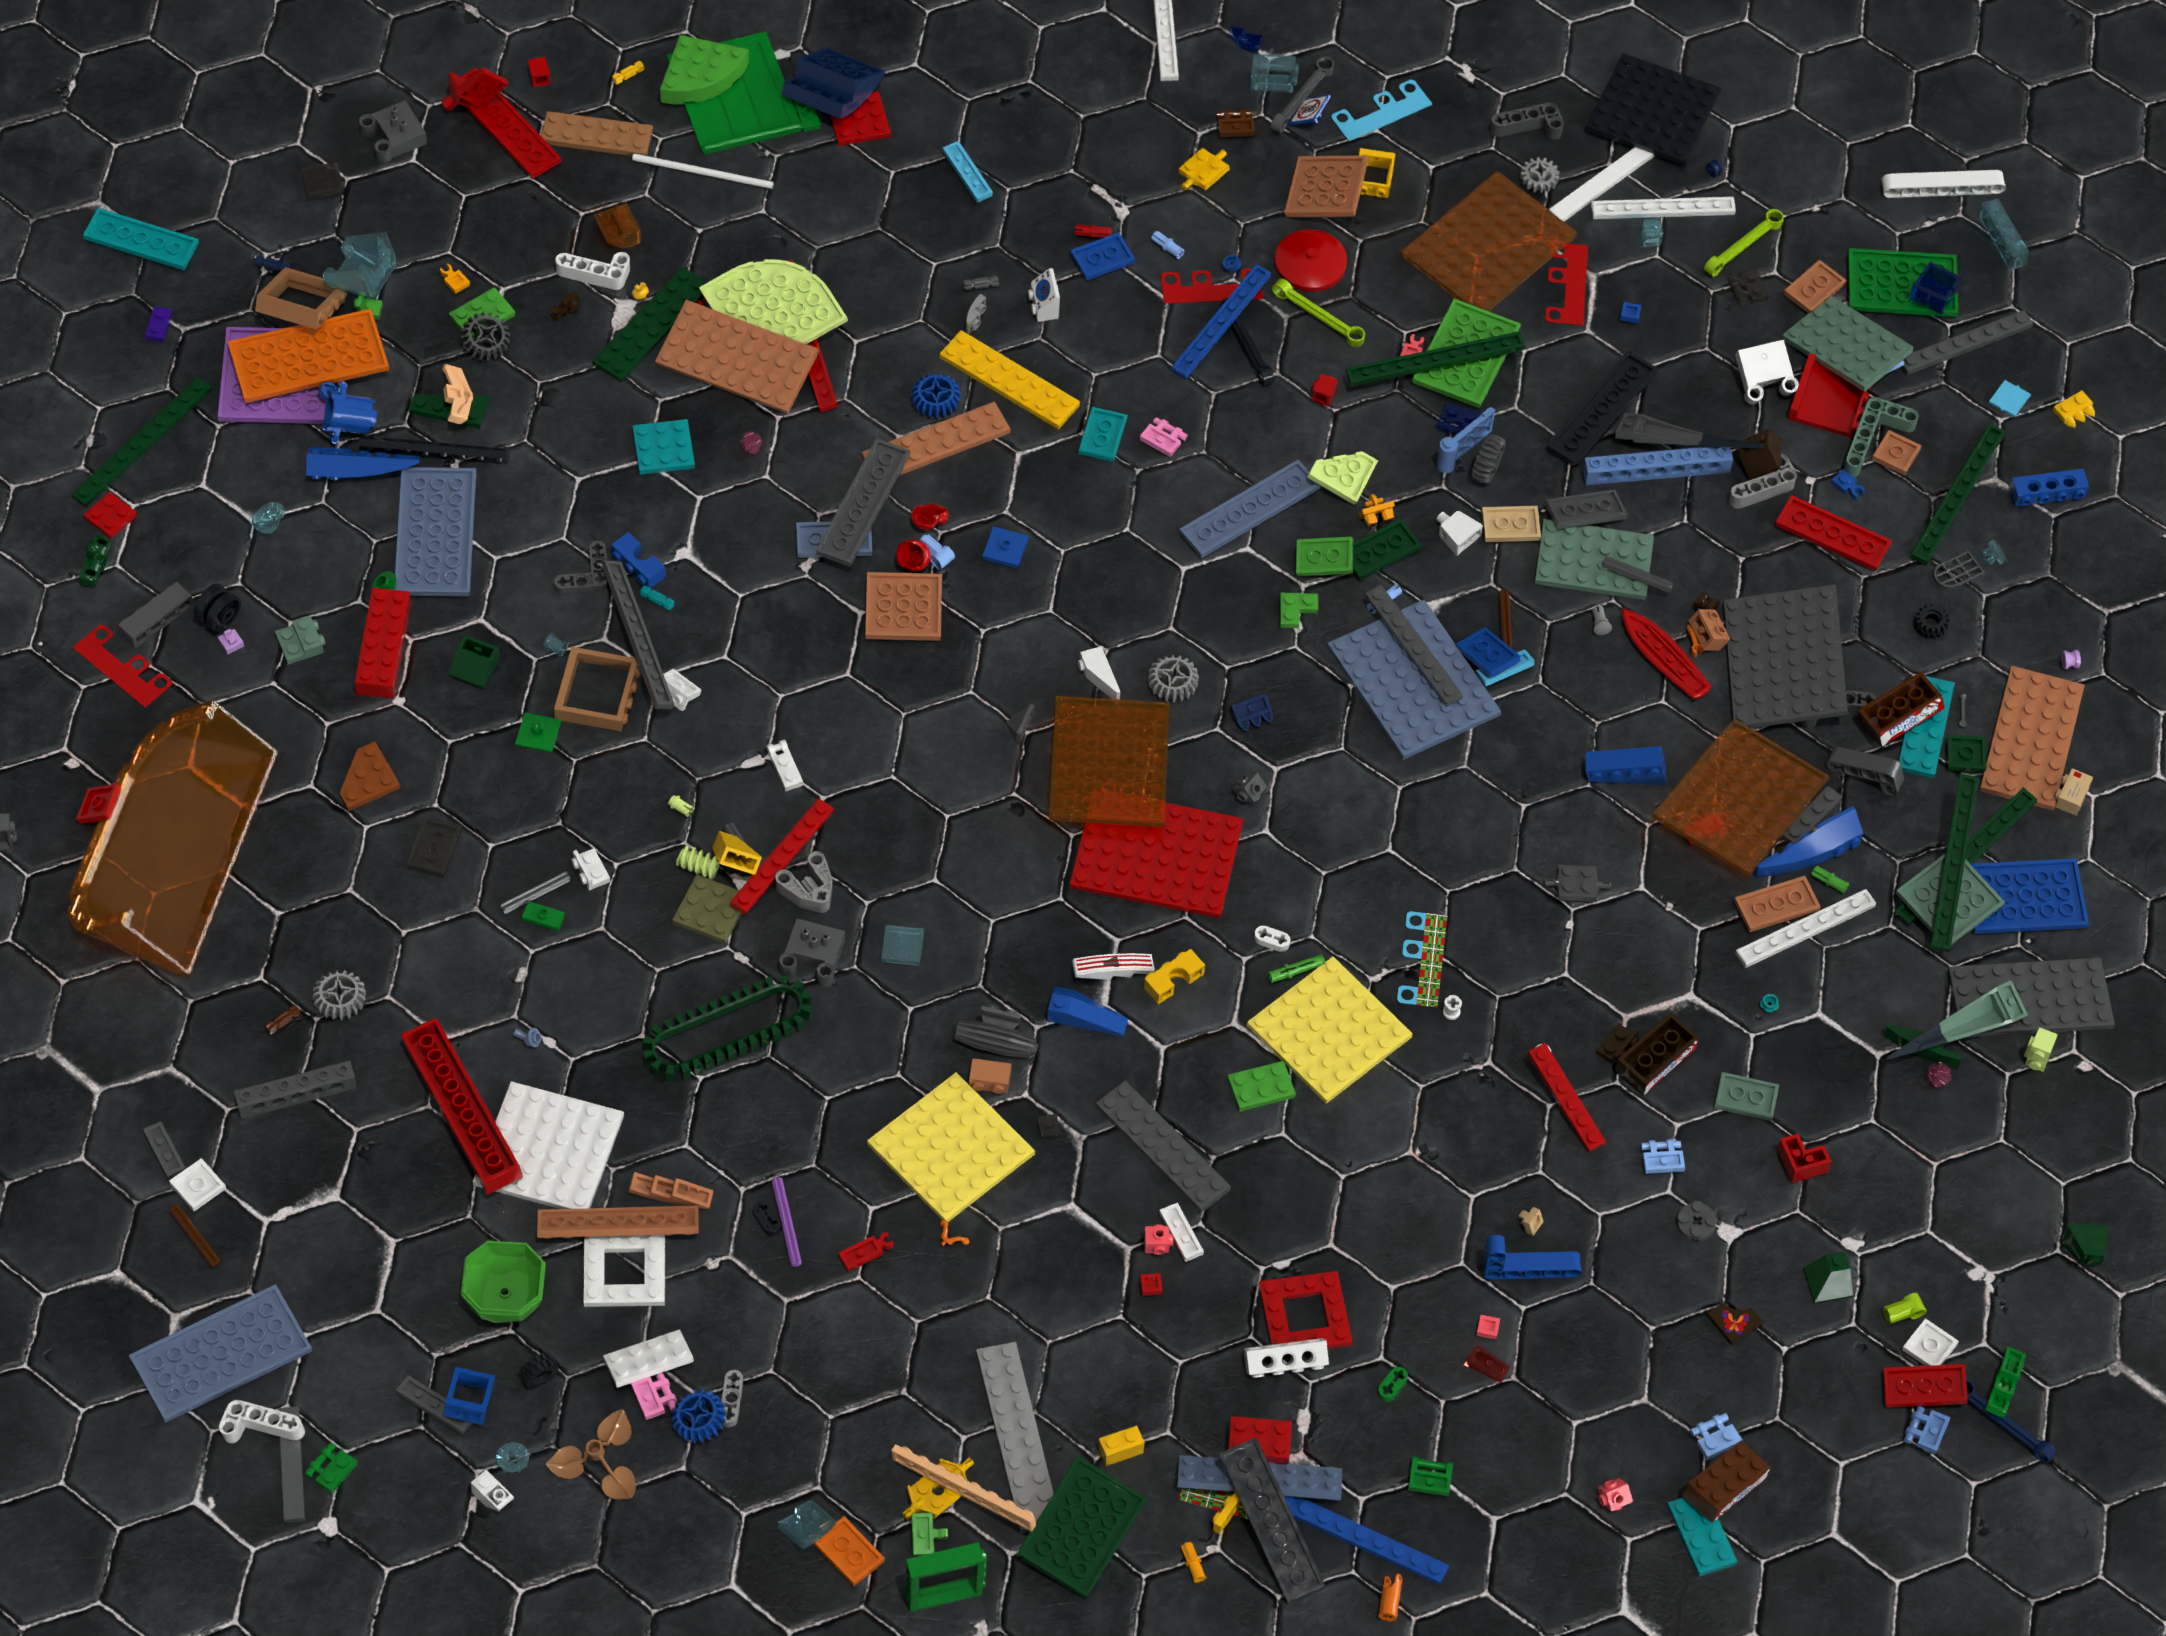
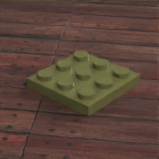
(708, 909)

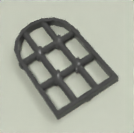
(1960, 564)

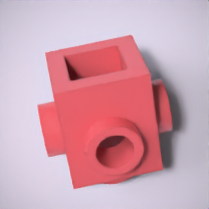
(1157, 1239)
(1614, 1494)

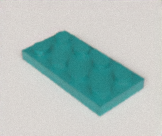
(1703, 1540)

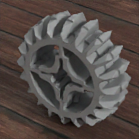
(1182, 684)
(351, 996)

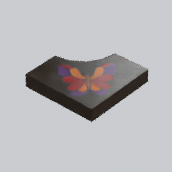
(1734, 1323)

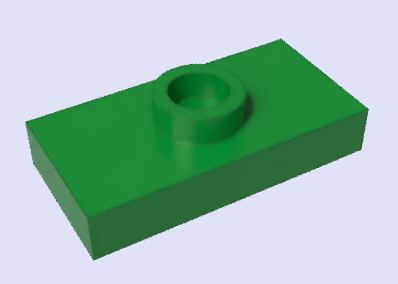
(807, 116)
(543, 916)

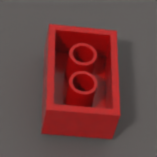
(1272, 1435)

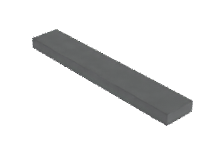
(292, 1475)

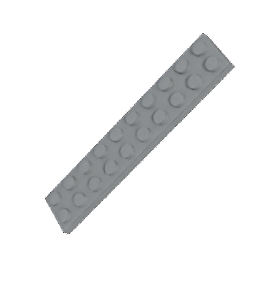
(1015, 1428)

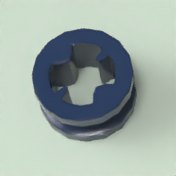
(1714, 168)

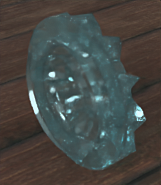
(516, 1449)

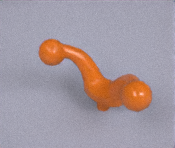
(944, 1224)

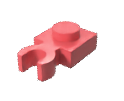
(1413, 347)

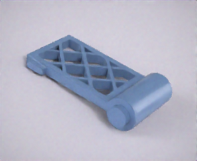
(1453, 448)

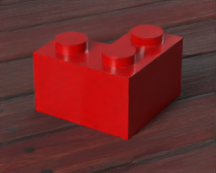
(1801, 1162)

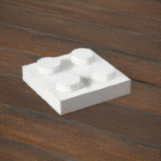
(197, 1184)
(1930, 1344)

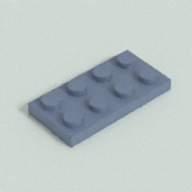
(811, 533)

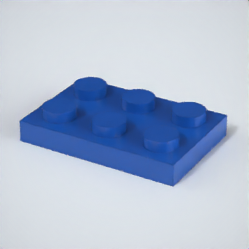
(1102, 256)
(1488, 652)

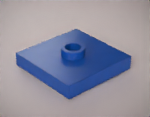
(1005, 547)

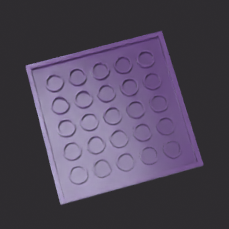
(294, 407)

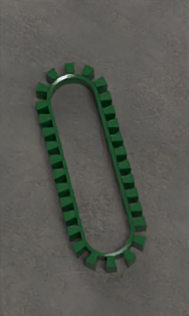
(797, 1020)

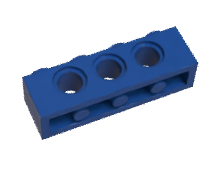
(2049, 487)

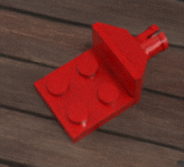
(475, 90)

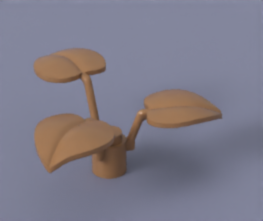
(568, 1460)

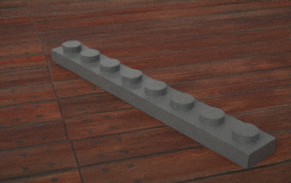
(1966, 342)
(1414, 645)

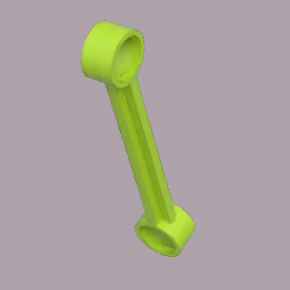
(1716, 264)
(1284, 290)

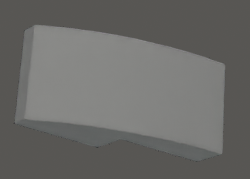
(973, 317)

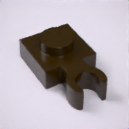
(568, 305)

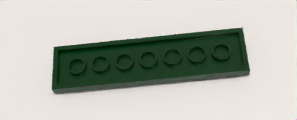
(649, 326)

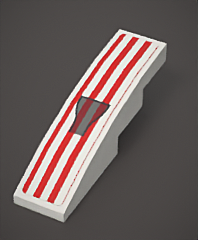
(1112, 965)

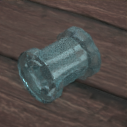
(555, 644)

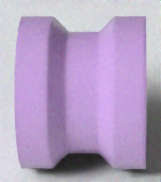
(2070, 659)

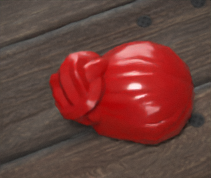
(928, 516)

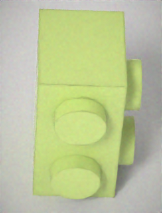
(2040, 1049)

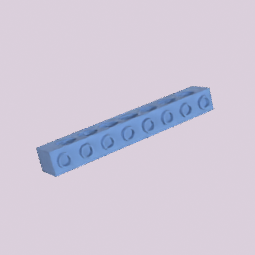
(1657, 465)

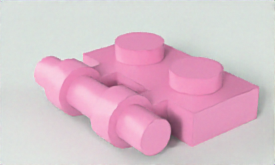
(1160, 440)
(648, 1398)

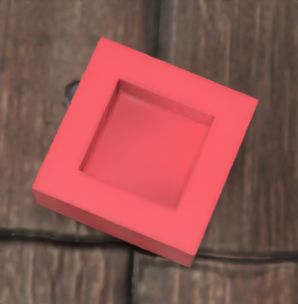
(1488, 1327)

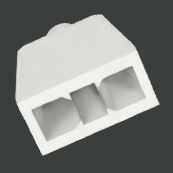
(1458, 531)

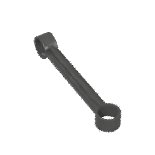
(1281, 120)

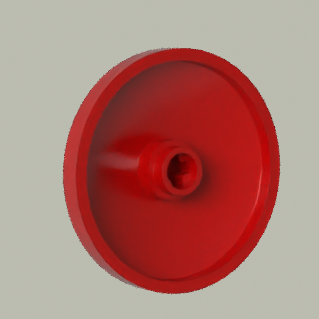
(1310, 260)

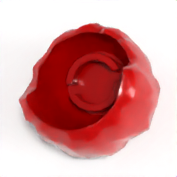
(913, 555)

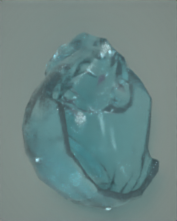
(268, 517)

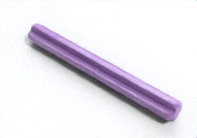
(786, 1222)

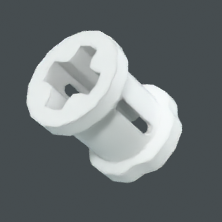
(1448, 1011)

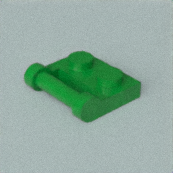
(1429, 1481)

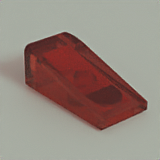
(1486, 1364)

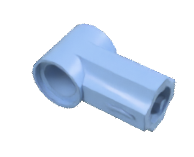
(940, 554)

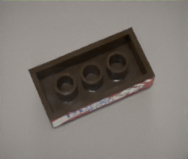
(1657, 1053)

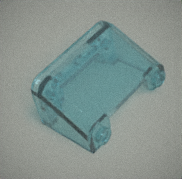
(366, 265)

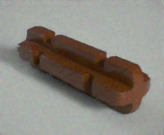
(282, 1019)

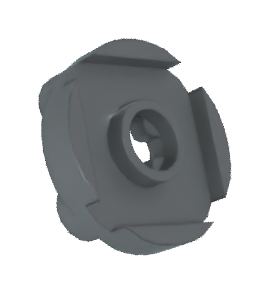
(1696, 1211)

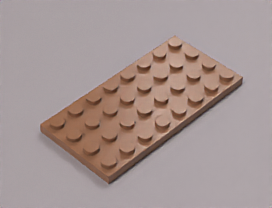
(737, 356)
(2032, 736)

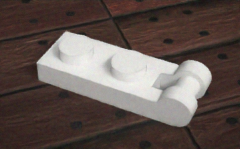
(785, 765)

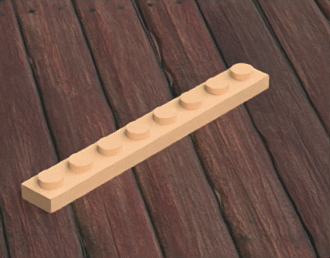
(968, 1490)

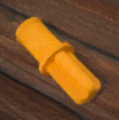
(1193, 1562)

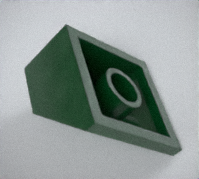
(2086, 1242)
(1829, 1278)

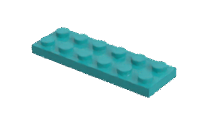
(141, 239)
(1923, 743)

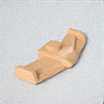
(457, 394)

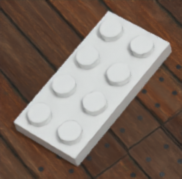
(648, 1358)

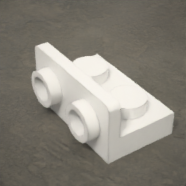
(681, 689)
(590, 868)

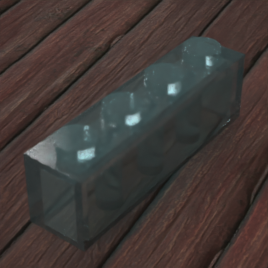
(2004, 234)

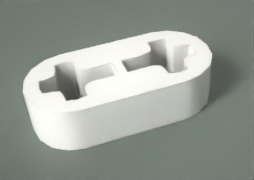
(1272, 938)

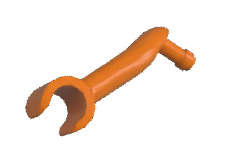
(1696, 647)

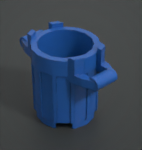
(347, 413)

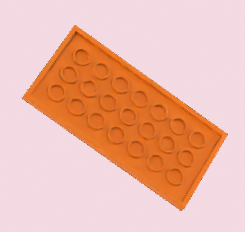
(308, 357)

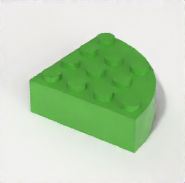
(701, 70)

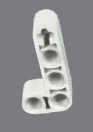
(595, 272)
(288, 1425)

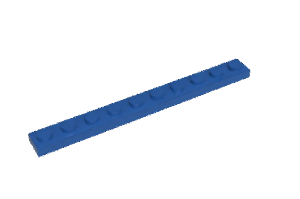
(1367, 1539)

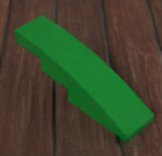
(2005, 1382)

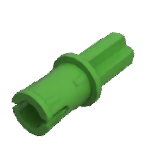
(1830, 879)

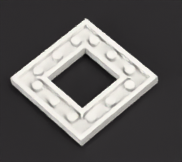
(647, 1294)

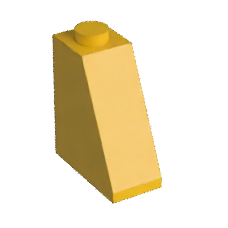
(735, 853)

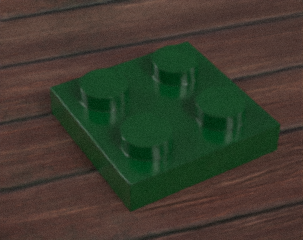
(1966, 753)

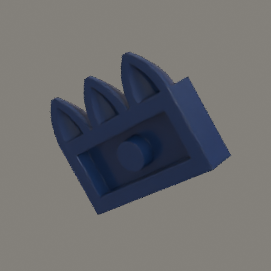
(1252, 710)

